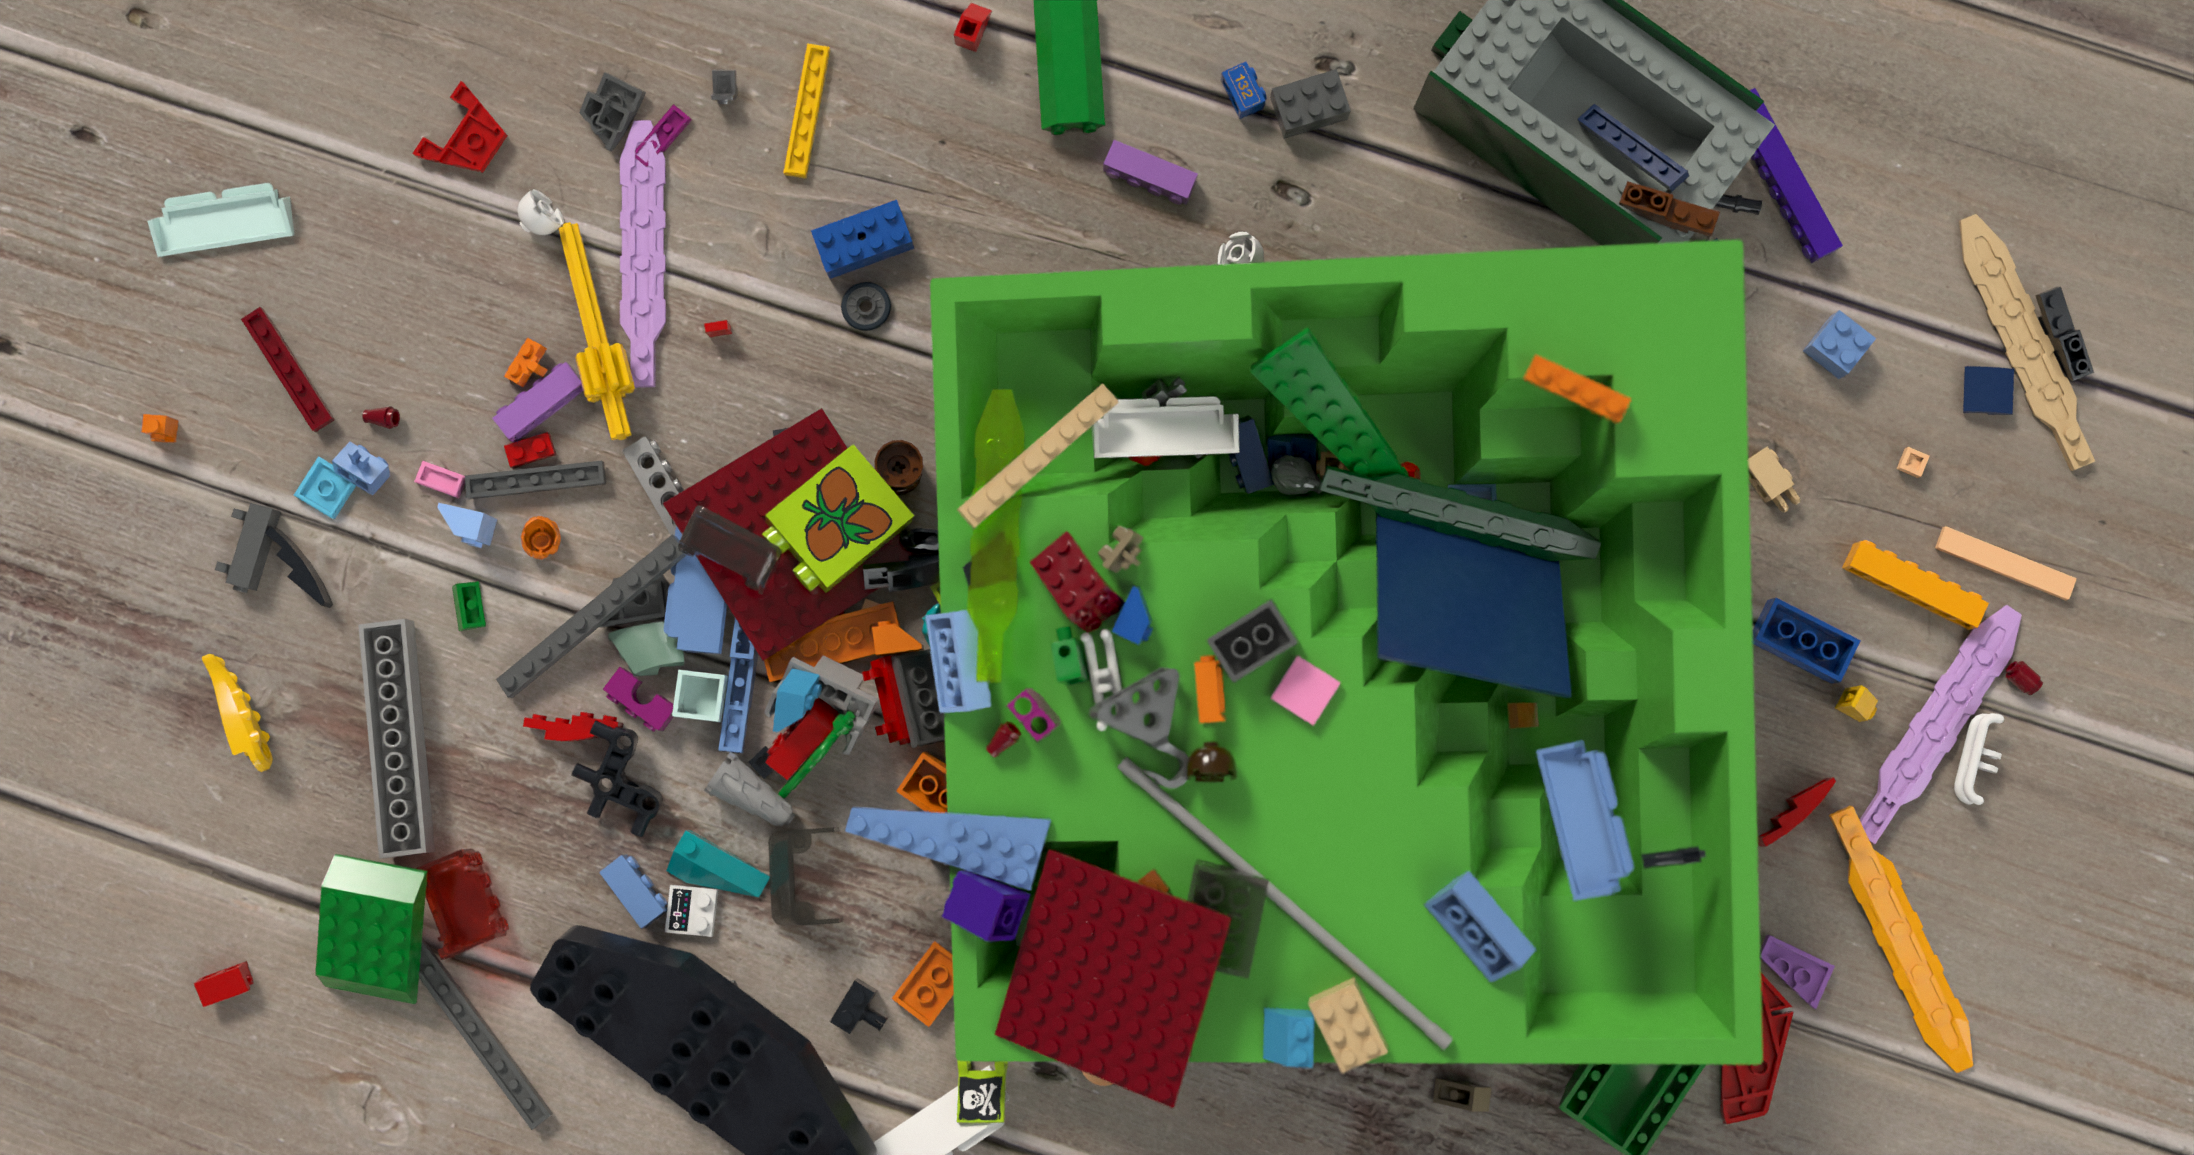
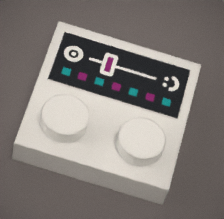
(691, 910)

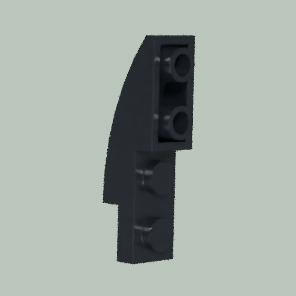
(2066, 341)
(903, 575)

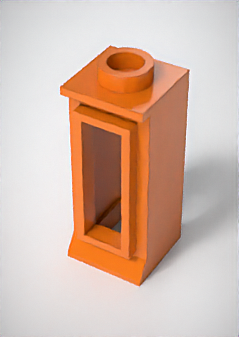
(1210, 690)

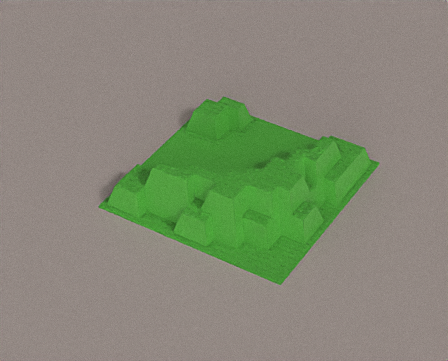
(1406, 763)

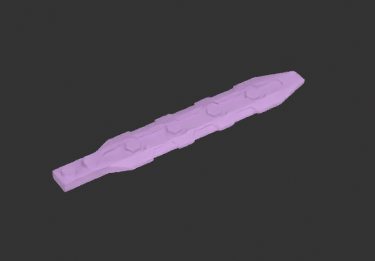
(642, 250)
(1942, 718)

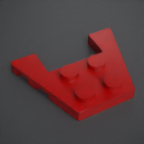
(472, 142)

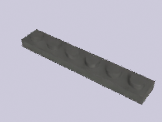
(535, 480)

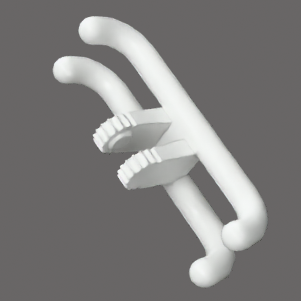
(1102, 679)
(1971, 757)

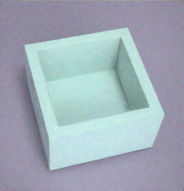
(700, 696)

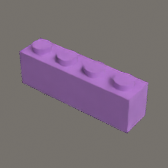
(1149, 172)
(539, 402)

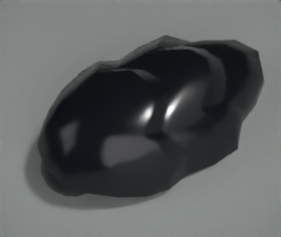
(920, 540)

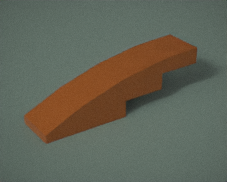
(1523, 715)

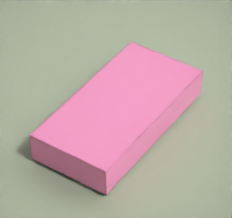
(440, 479)

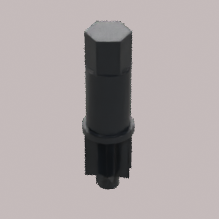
(1673, 857)

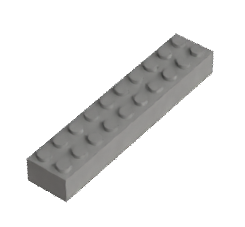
(396, 738)

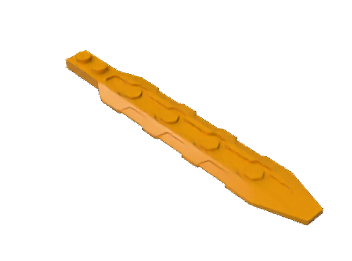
(1905, 944)

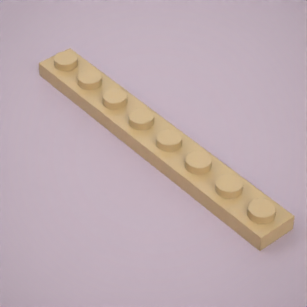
(1037, 456)

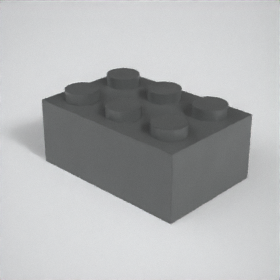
(1310, 104)
(1252, 640)

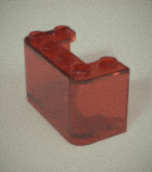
(463, 903)

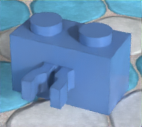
(361, 468)

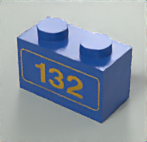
(1243, 89)

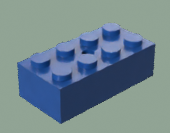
(844, 252)
(1824, 650)

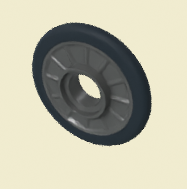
(866, 292)

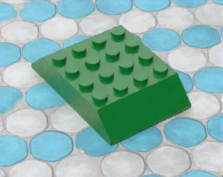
(371, 928)
(1627, 1101)

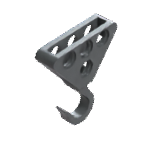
(1160, 709)

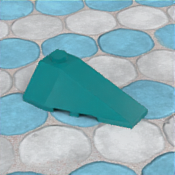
(708, 865)

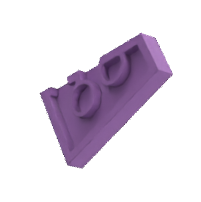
(1798, 969)

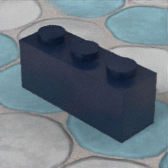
(1250, 460)

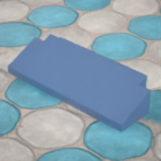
(694, 608)
(1584, 819)

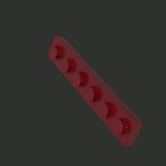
(287, 369)

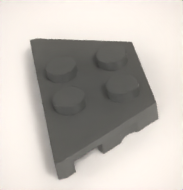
(646, 606)

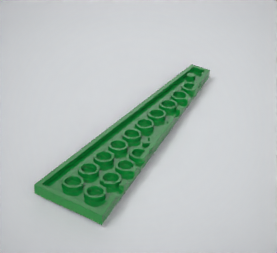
(1321, 401)

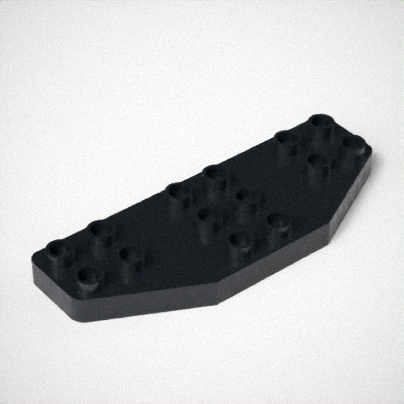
(700, 1043)

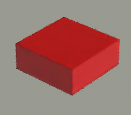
(718, 328)

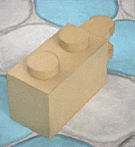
(1771, 479)

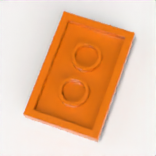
(928, 985)

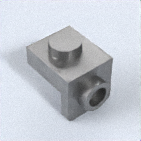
(724, 86)

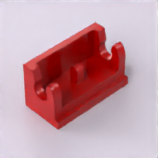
(224, 984)

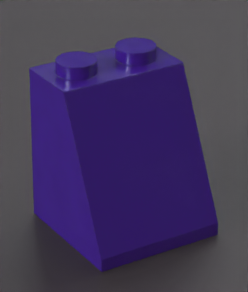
(985, 906)

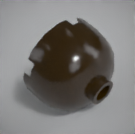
(1211, 764)

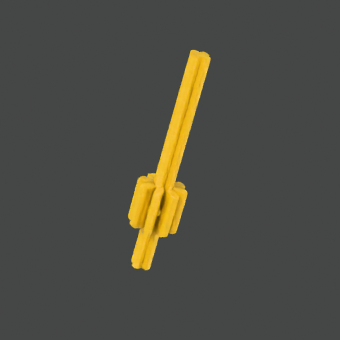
(602, 366)

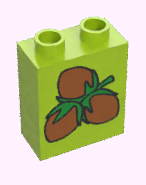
(837, 520)

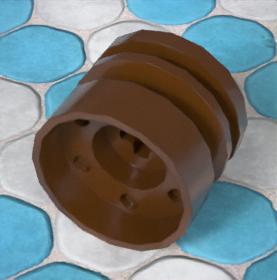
(905, 456)

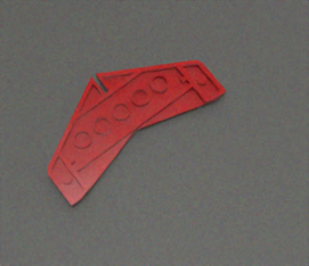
(1750, 1087)

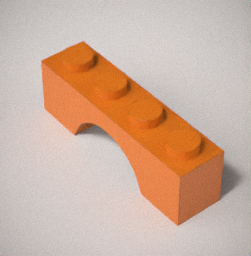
(1577, 388)

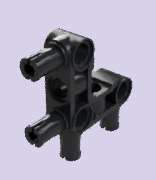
(623, 790)

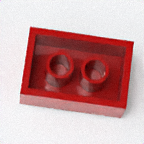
(801, 738)

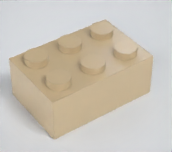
(1348, 1025)

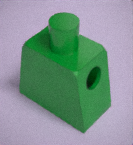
(1073, 668)

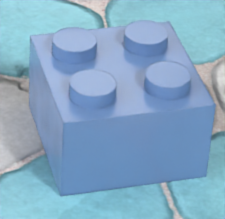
(1839, 344)

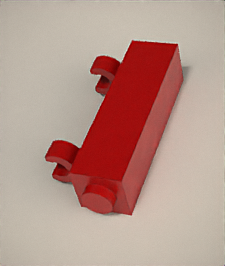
(890, 701)

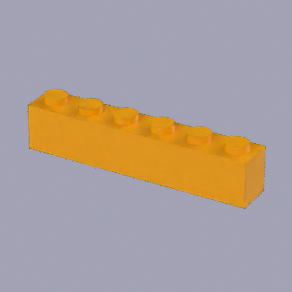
(1915, 585)

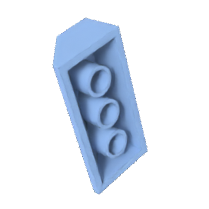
(954, 661)

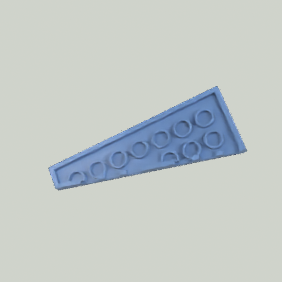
(978, 843)

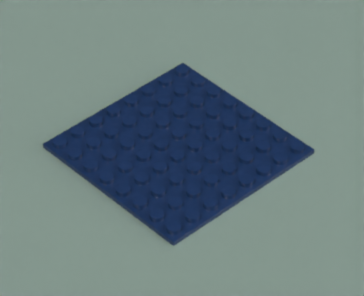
(1469, 608)

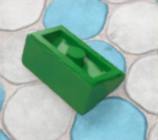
(468, 606)

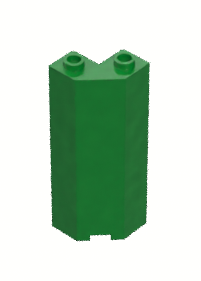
(1069, 65)

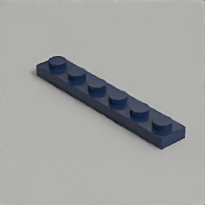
(1633, 147)

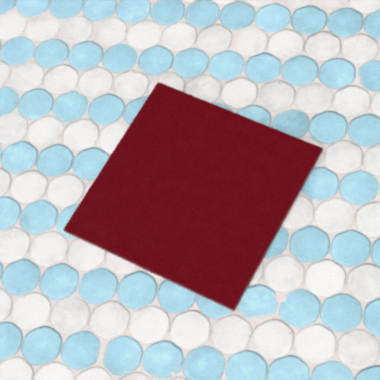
(744, 495)
(1112, 977)

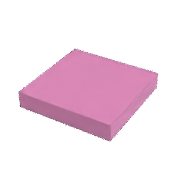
(1305, 690)

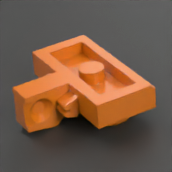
(526, 363)

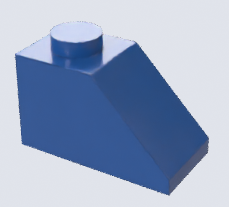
(1134, 618)

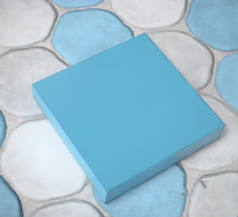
(324, 488)

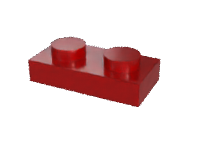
(529, 450)

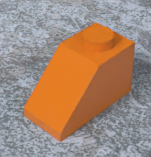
(893, 640)

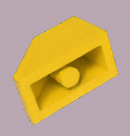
(1857, 703)

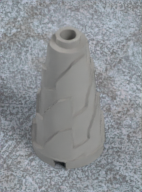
(744, 789)

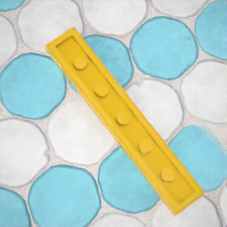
(806, 111)

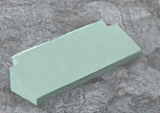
(211, 222)

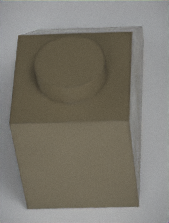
(1462, 1095)

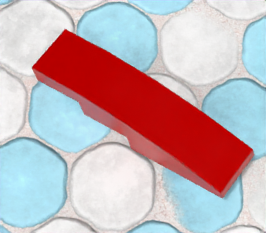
(1800, 807)

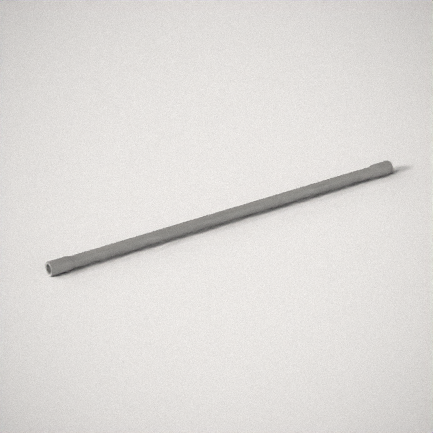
(1431, 1029)

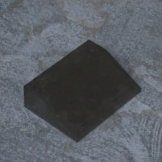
(1239, 897)

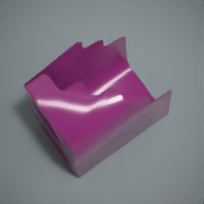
(1045, 712)

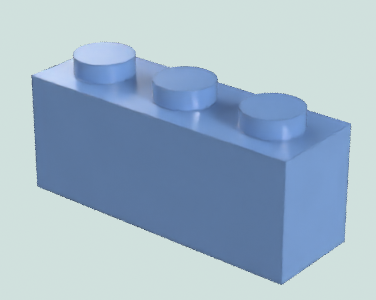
(634, 890)

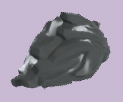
(1294, 476)

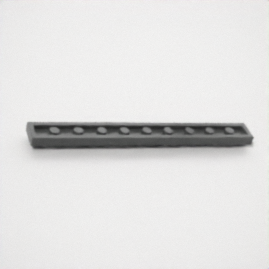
(591, 617)
(481, 1039)

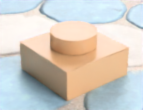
(1913, 462)

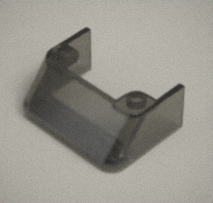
(731, 547)
(784, 907)

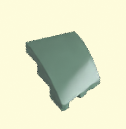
(647, 648)

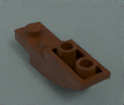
(1668, 211)

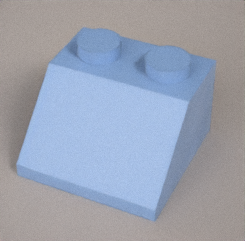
(471, 526)

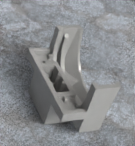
(840, 691)

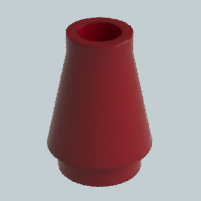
(383, 417)
(1005, 737)

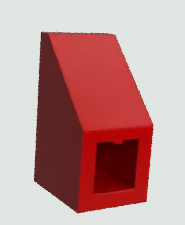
(972, 27)

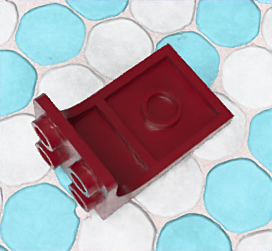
(1076, 583)

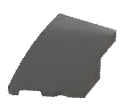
(611, 109)

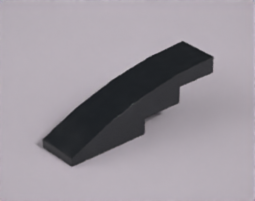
(303, 571)

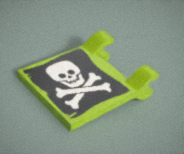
(981, 1093)

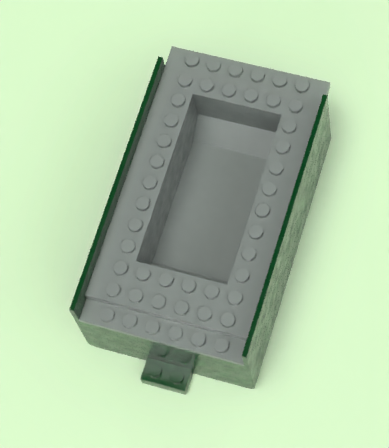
(1534, 66)

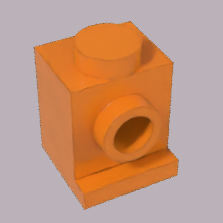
(160, 428)

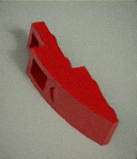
(563, 731)

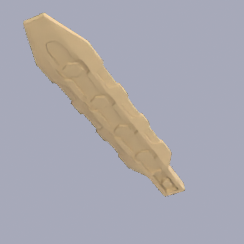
(2023, 338)

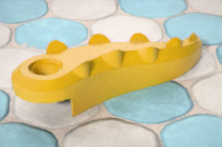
(237, 716)

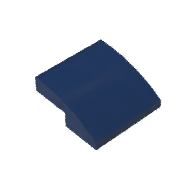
(1988, 390)
(1293, 445)

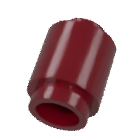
(2023, 677)

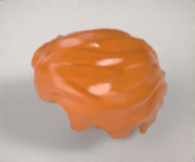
(540, 537)

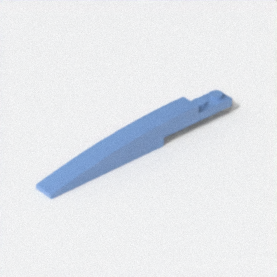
(739, 692)

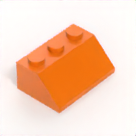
(926, 784)

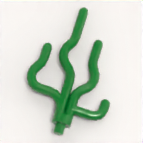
(841, 725)

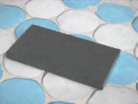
(919, 697)

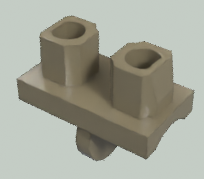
(1124, 552)

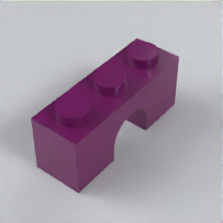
(623, 689)

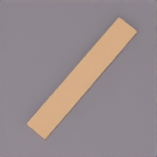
(2005, 563)

